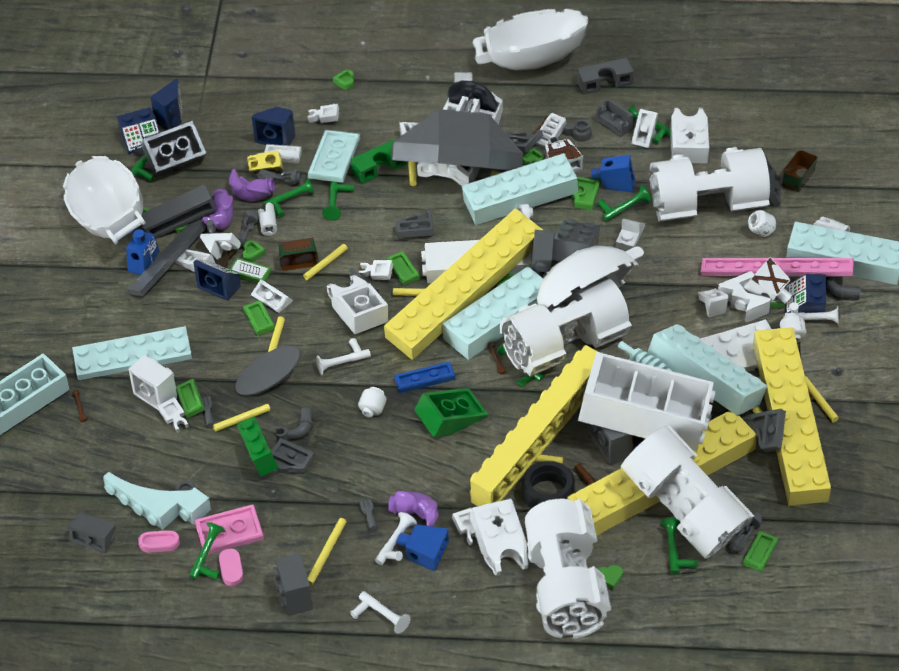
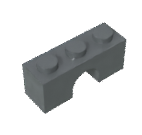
(617, 71)

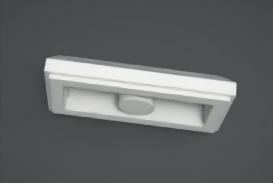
(271, 296)

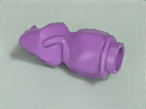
(250, 191)
(224, 214)
(413, 503)

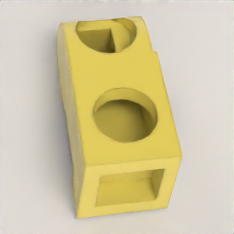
(265, 161)

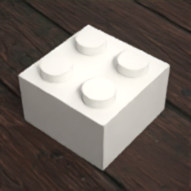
(152, 381)

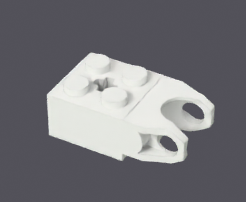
(690, 136)
(358, 305)
(499, 534)

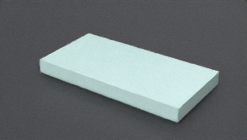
(333, 156)

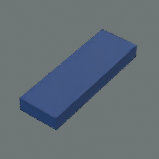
(424, 377)

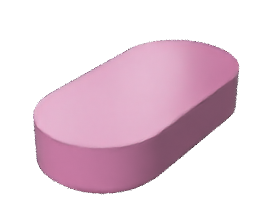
(159, 541)
(231, 567)

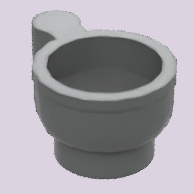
(580, 132)

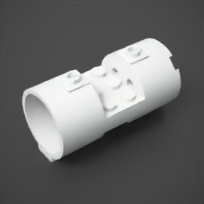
(741, 178)
(538, 337)
(666, 469)
(570, 594)

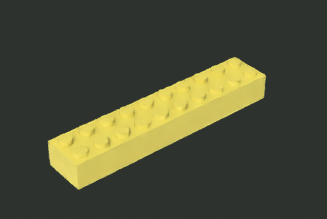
(462, 284)
(533, 432)
(801, 452)
(619, 498)

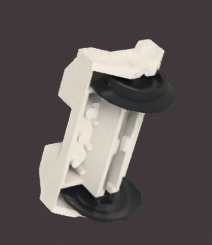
(465, 97)

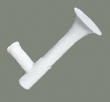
(832, 315)
(358, 354)
(386, 552)
(400, 622)

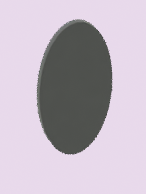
(268, 370)

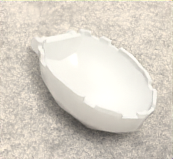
(532, 39)
(104, 198)
(583, 269)

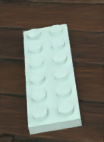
(121, 353)

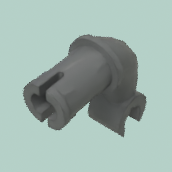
(840, 290)
(304, 427)

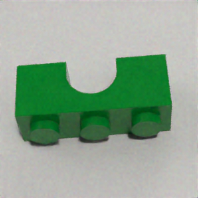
(365, 165)
(257, 446)

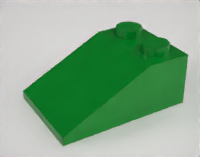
(449, 411)

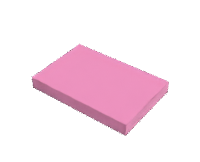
(240, 526)

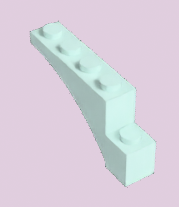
(159, 506)

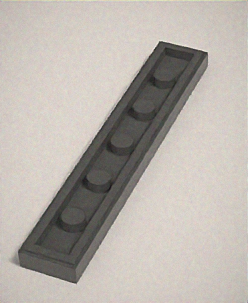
(167, 258)

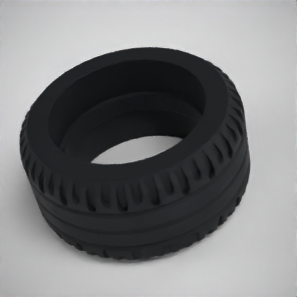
(546, 471)

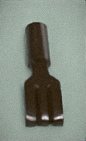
(224, 261)

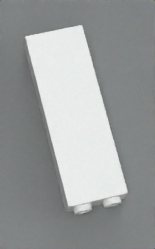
(442, 255)

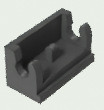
(614, 117)
(91, 532)

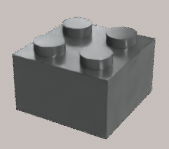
(293, 584)

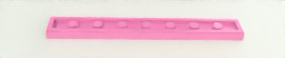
(789, 266)

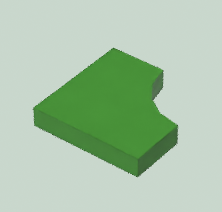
(586, 193)

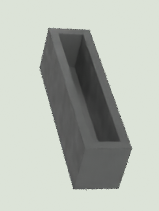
(179, 211)

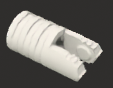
(268, 220)
(833, 224)

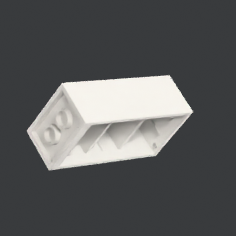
(645, 398)

